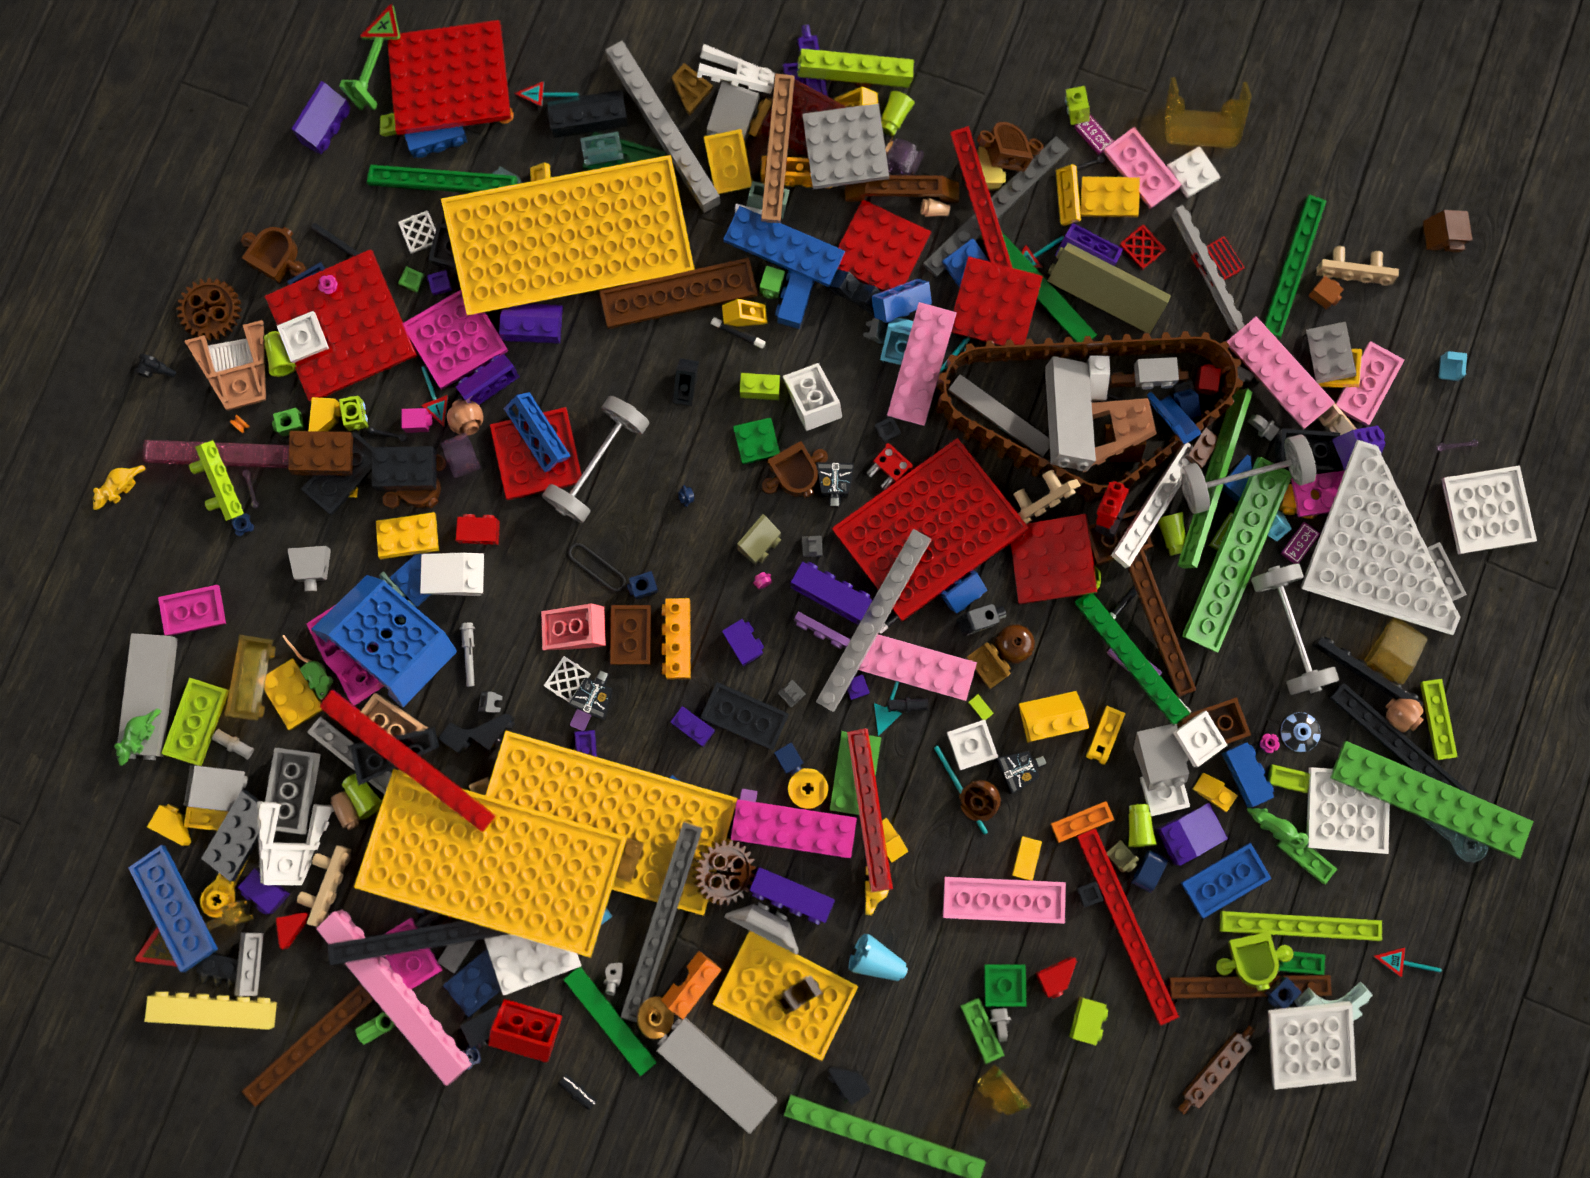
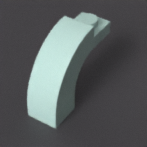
(1357, 996)

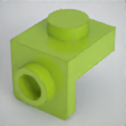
(387, 125)

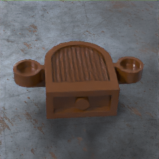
(1009, 147)
(272, 253)
(794, 471)
(416, 498)

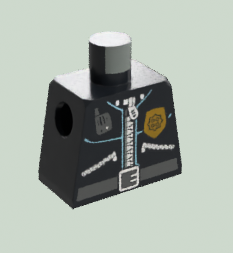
(834, 481)
(980, 619)
(593, 696)
(1019, 769)

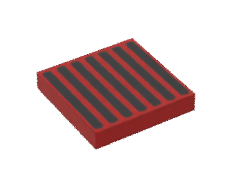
(1224, 258)

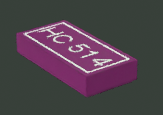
(1094, 135)
(1300, 543)

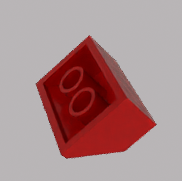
(525, 1030)

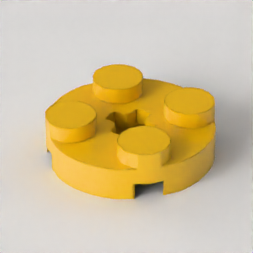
(799, 796)

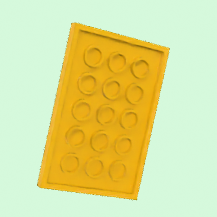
(764, 972)

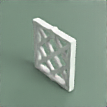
(414, 218)
(556, 671)

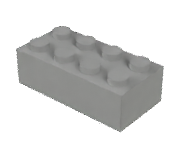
(293, 787)

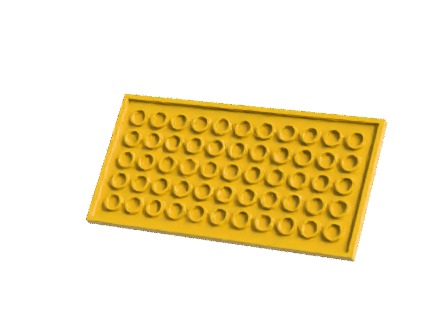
(567, 234)
(616, 801)
(518, 876)

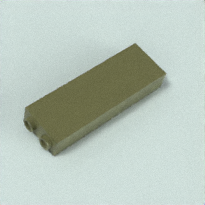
(1108, 287)

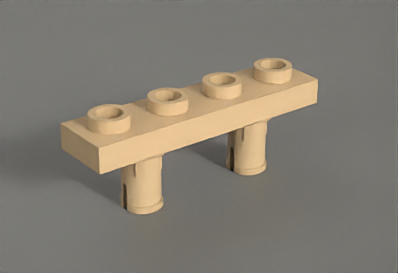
(1352, 271)
(1057, 491)
(333, 877)

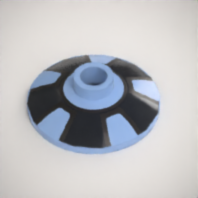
(1291, 732)

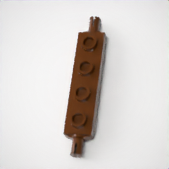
(1216, 1070)

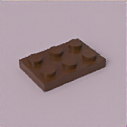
(630, 635)

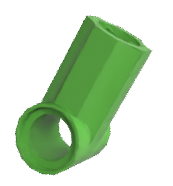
(373, 1029)

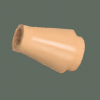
(934, 208)

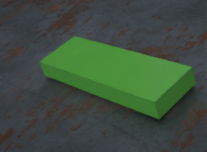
(1309, 860)
(982, 1030)

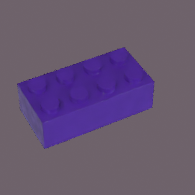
(831, 593)
(793, 895)

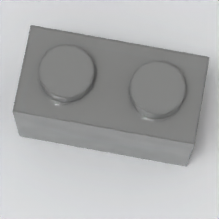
(1156, 372)

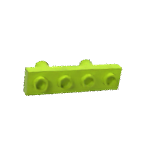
(216, 472)

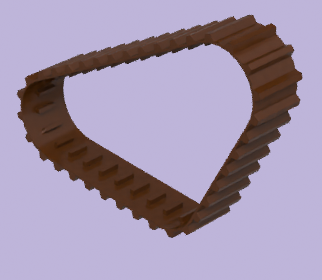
(1202, 345)

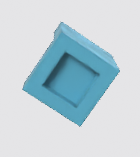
(1453, 366)
(1279, 526)

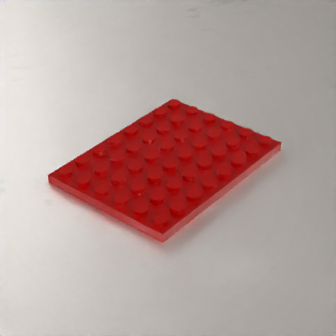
(944, 500)

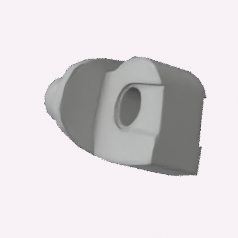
(1265, 428)
(613, 980)
(1000, 1019)

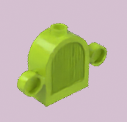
(1254, 960)

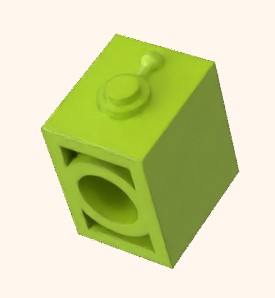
(1077, 105)
(353, 413)

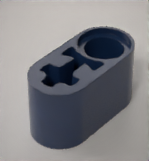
(1149, 871)

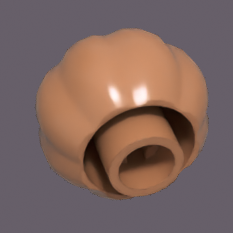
(465, 417)
(1404, 714)

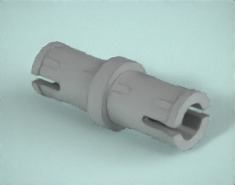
(232, 744)

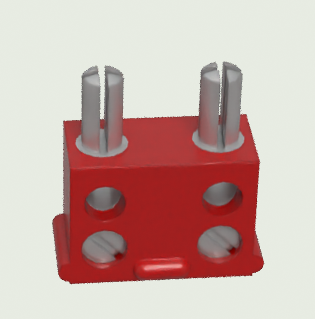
(893, 463)

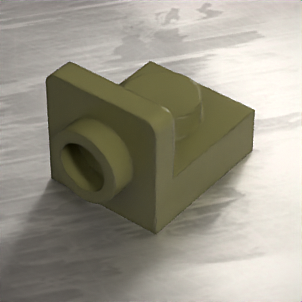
(1122, 857)

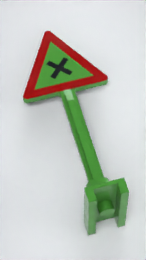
(382, 28)

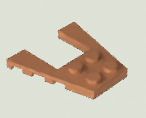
(239, 384)
(1131, 424)

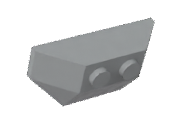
(766, 924)

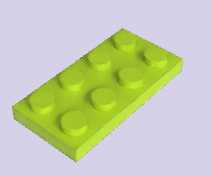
(195, 722)

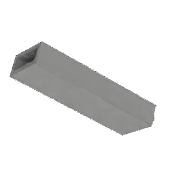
(1070, 414)
(149, 687)
(716, 1074)

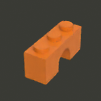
(683, 997)

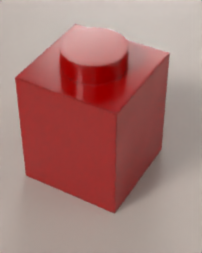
(1207, 380)

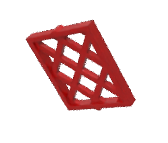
(1151, 237)

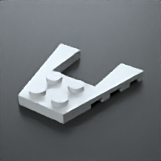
(746, 73)
(287, 861)

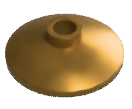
(662, 1019)

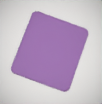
(580, 720)
(748, 795)

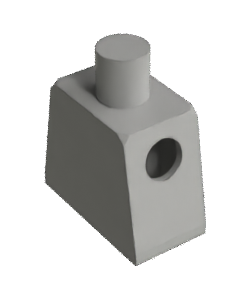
(310, 565)

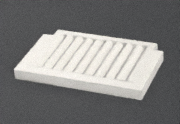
(230, 354)

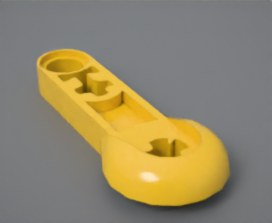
(222, 887)

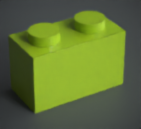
(759, 386)
(1088, 1021)

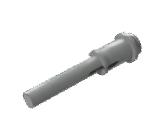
(467, 644)

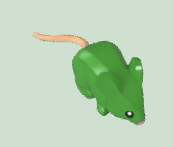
(315, 673)

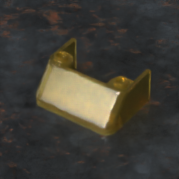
(1203, 127)
(249, 678)

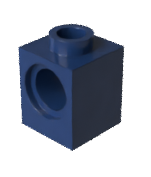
(1188, 402)
(651, 585)
(789, 759)
(1291, 993)

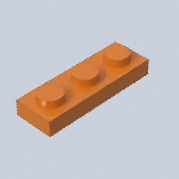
(1082, 821)

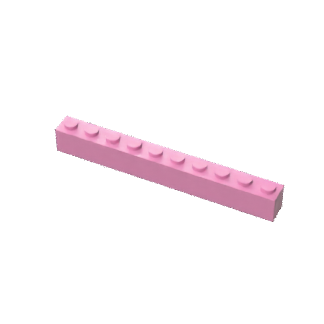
(399, 1003)

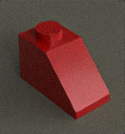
(1056, 977)

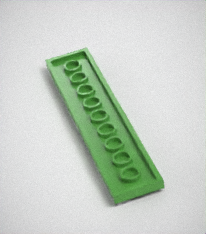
(1237, 556)
(1431, 799)

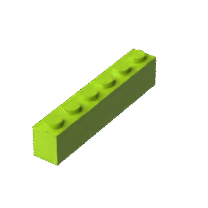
(855, 68)

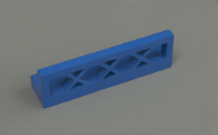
(1175, 418)
(539, 428)

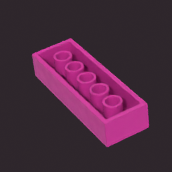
(793, 828)

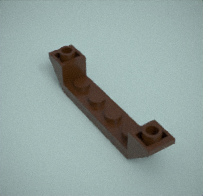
(905, 186)

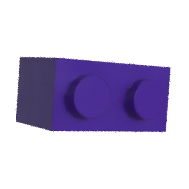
(742, 642)
(692, 726)
(266, 896)

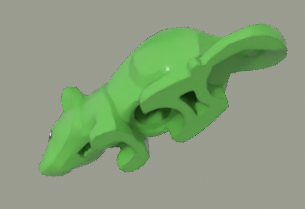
(135, 732)
(1281, 828)

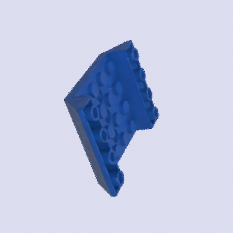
(405, 659)

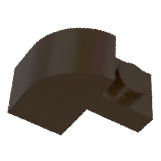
(798, 994)

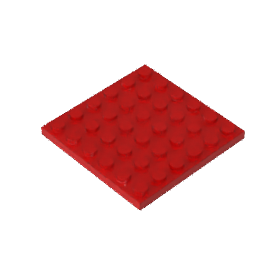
(448, 77)
(356, 320)

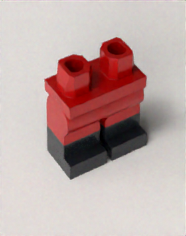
(1111, 509)

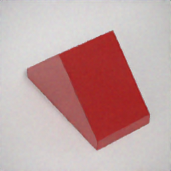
(290, 927)

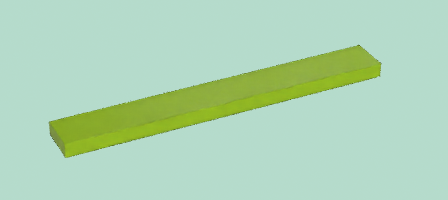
(1301, 925)

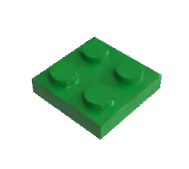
(756, 440)
(1005, 984)

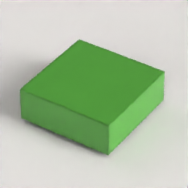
(411, 279)

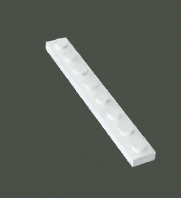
(1151, 510)

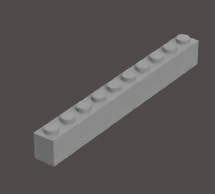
(663, 126)

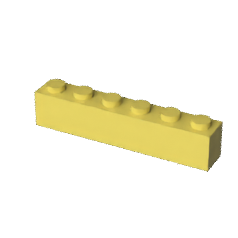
(210, 1011)

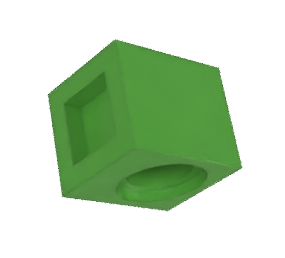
(772, 282)
(296, 422)

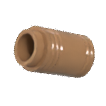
(345, 810)

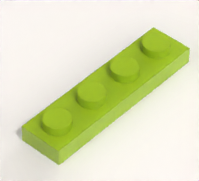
(1438, 719)

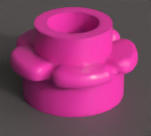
(332, 284)
(762, 580)
(1264, 743)

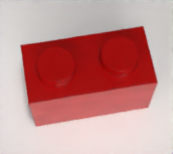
(477, 530)

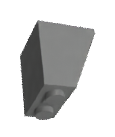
(733, 110)
(1160, 758)
(213, 787)

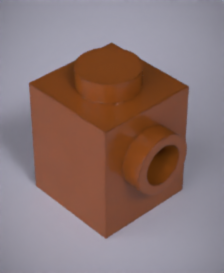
(1326, 292)

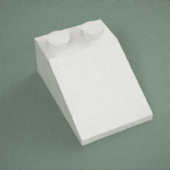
(813, 396)
(452, 574)

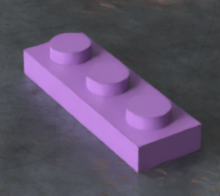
(821, 631)

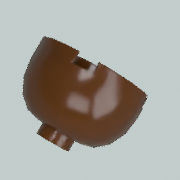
(1009, 650)
(980, 800)

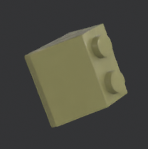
(759, 540)

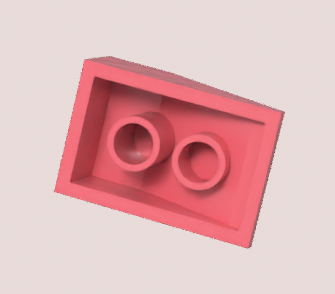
(573, 627)

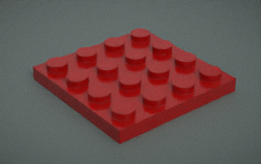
(881, 247)
(995, 302)
(520, 468)
(1054, 560)

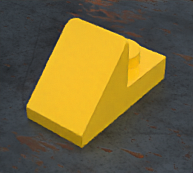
(1215, 792)
(894, 843)

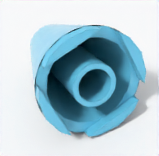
(876, 960)

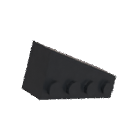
(371, 764)

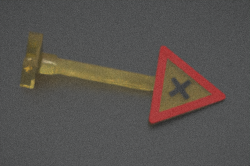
(157, 951)

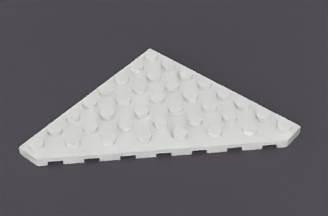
(1375, 552)

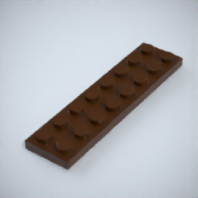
(678, 293)

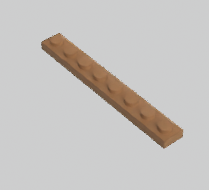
(777, 148)

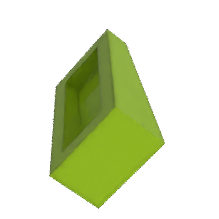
(980, 707)

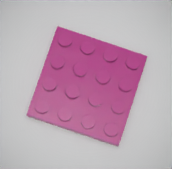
(452, 340)

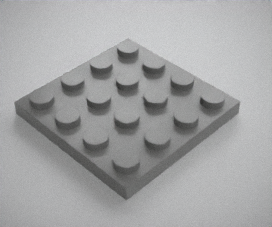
(845, 146)

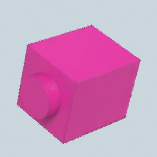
(416, 420)

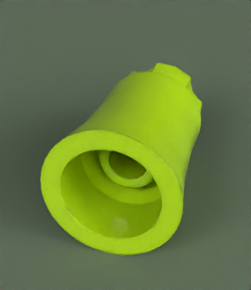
(895, 112)
(277, 355)
(1173, 532)
(362, 797)
(1140, 826)

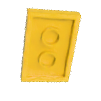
(728, 161)
(1110, 196)
(407, 535)
(291, 694)

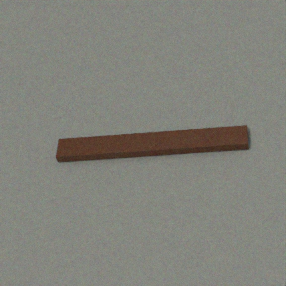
(1160, 625)
(1233, 987)
(308, 1045)

